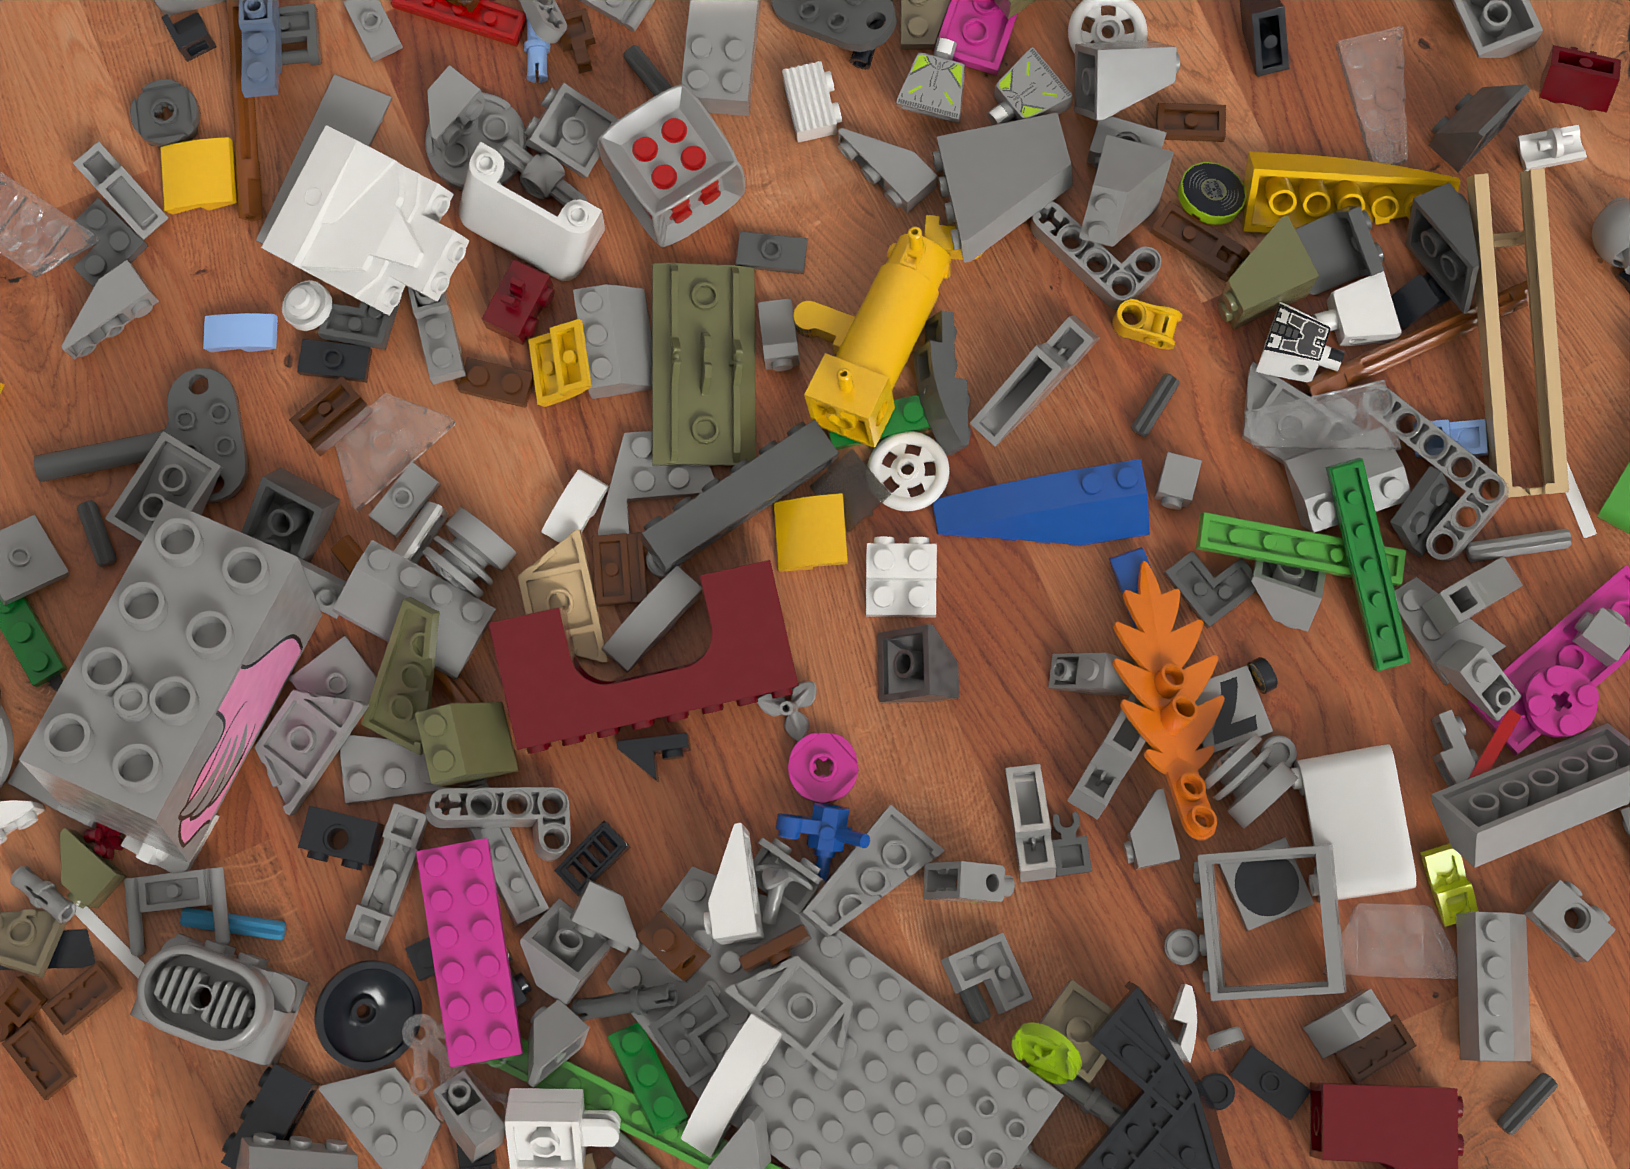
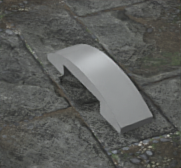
(389, 877)

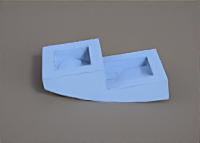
(240, 331)
(1469, 434)

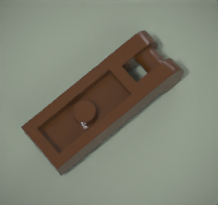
(1199, 241)

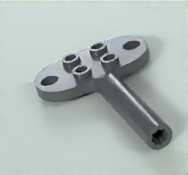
(839, 21)
(202, 421)

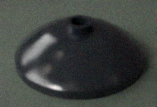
(376, 1035)

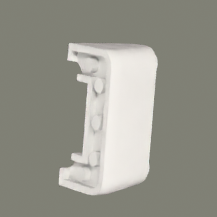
(523, 228)
(1360, 811)

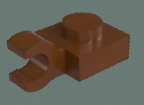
(577, 37)

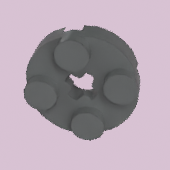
(181, 125)

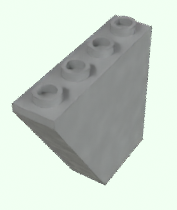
(1000, 178)

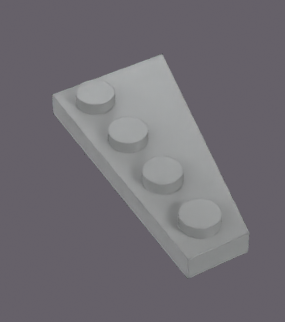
(383, 770)

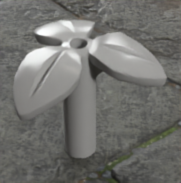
(796, 722)
(775, 879)

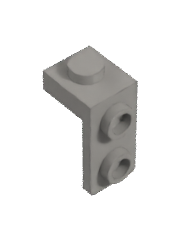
(778, 335)

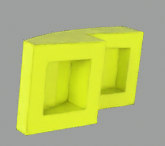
(1448, 883)

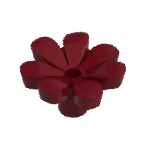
(105, 840)

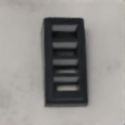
(615, 839)

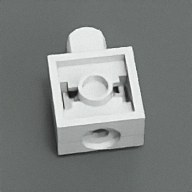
(554, 1128)

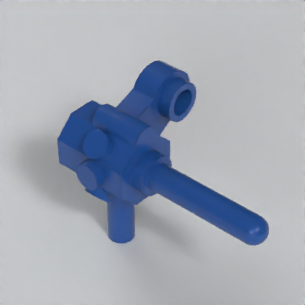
(825, 830)

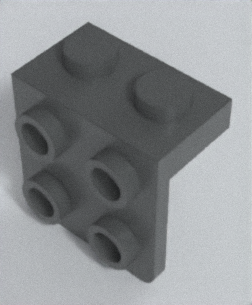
(1341, 247)

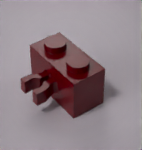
(1580, 78)
(519, 302)

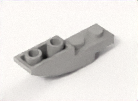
(438, 336)
(1457, 759)

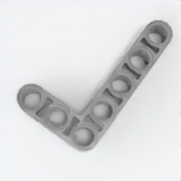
(1446, 462)

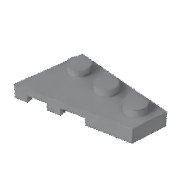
(1424, 632)

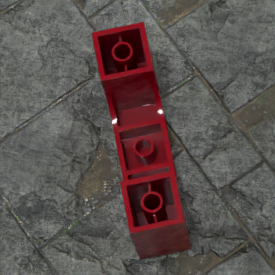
(558, 700)
(1386, 1125)

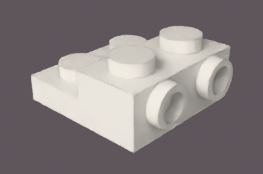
(901, 578)

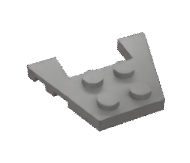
(638, 480)

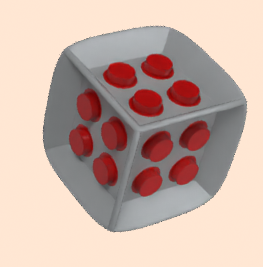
(672, 165)

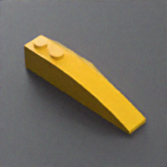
(1319, 185)

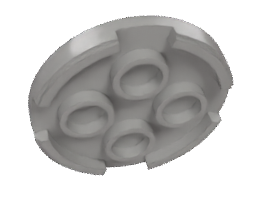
(492, 127)

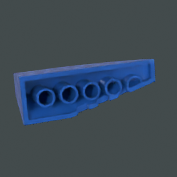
(1059, 507)

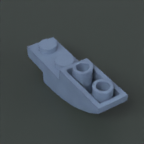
(260, 47)

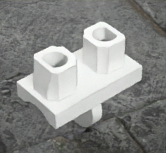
(1550, 148)

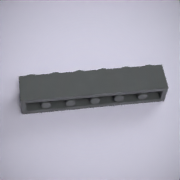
(739, 496)

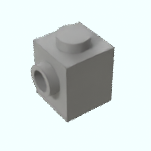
(1177, 481)
(1603, 635)

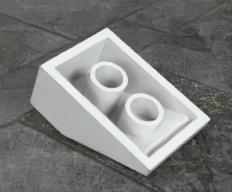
(734, 899)

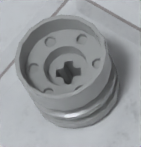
(469, 553)
(1249, 780)

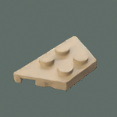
(565, 580)

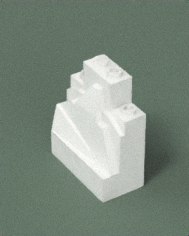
(367, 225)

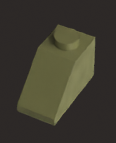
(85, 872)

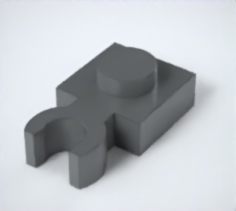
(1070, 851)

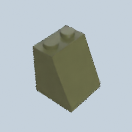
(1271, 274)
(466, 743)

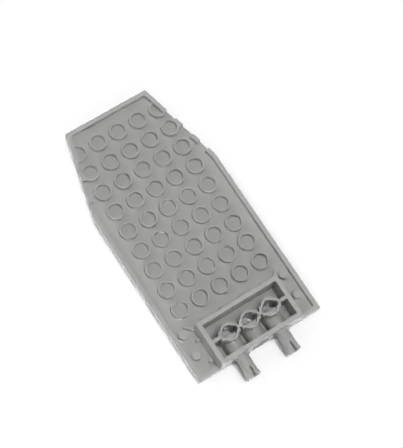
(911, 1076)

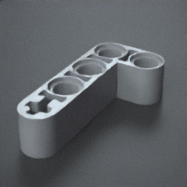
(1077, 259)
(499, 816)

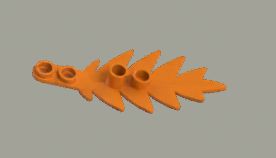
(1171, 717)

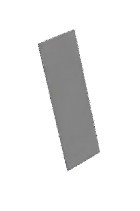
(346, 108)

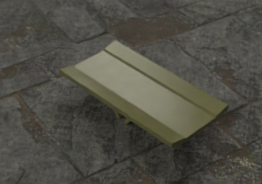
(703, 364)

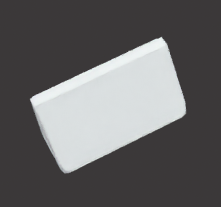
(422, 532)

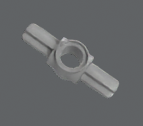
(540, 174)

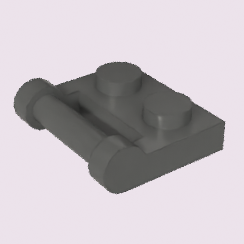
(300, 24)
(1423, 511)

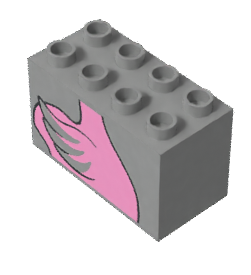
(213, 638)

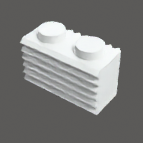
(810, 102)

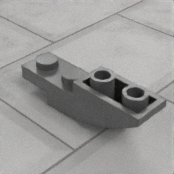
(941, 394)

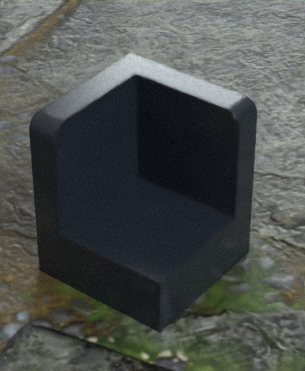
(190, 36)

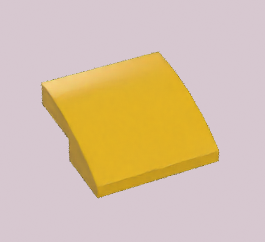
(198, 175)
(560, 363)
(810, 532)

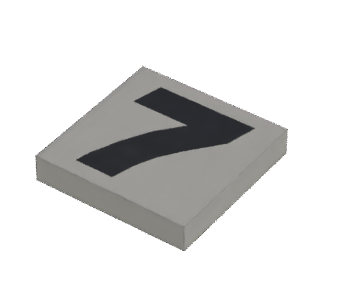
(1241, 712)

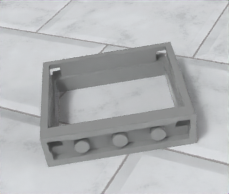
(1211, 941)

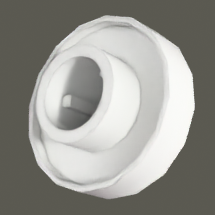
(307, 305)

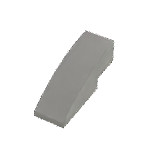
(121, 190)
(652, 619)
(1030, 823)

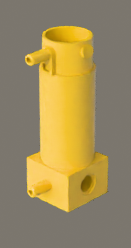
(855, 387)

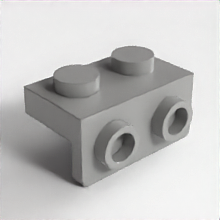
(795, 895)

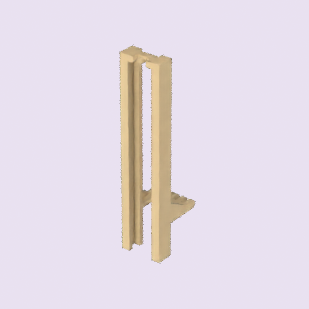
(1543, 331)

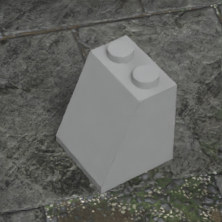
(1120, 74)
(1124, 189)

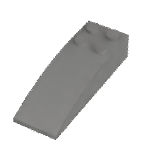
(721, 54)

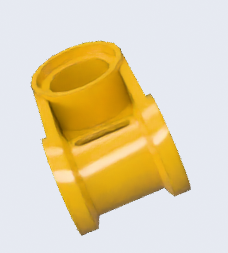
(1150, 323)

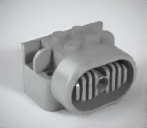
(249, 1003)

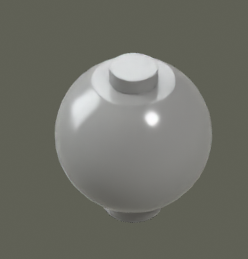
(1612, 233)

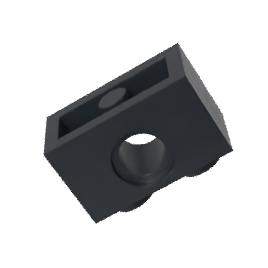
(321, 827)

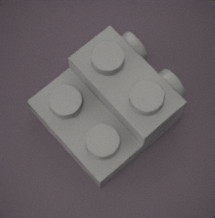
(569, 129)

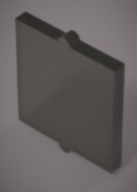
(859, 486)

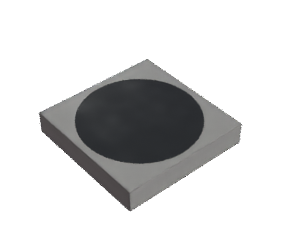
(1266, 888)

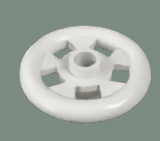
(1092, 9)
(930, 452)

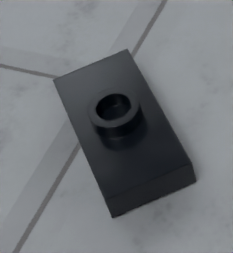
(334, 360)
(1270, 1082)

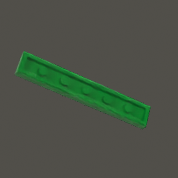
(1368, 564)

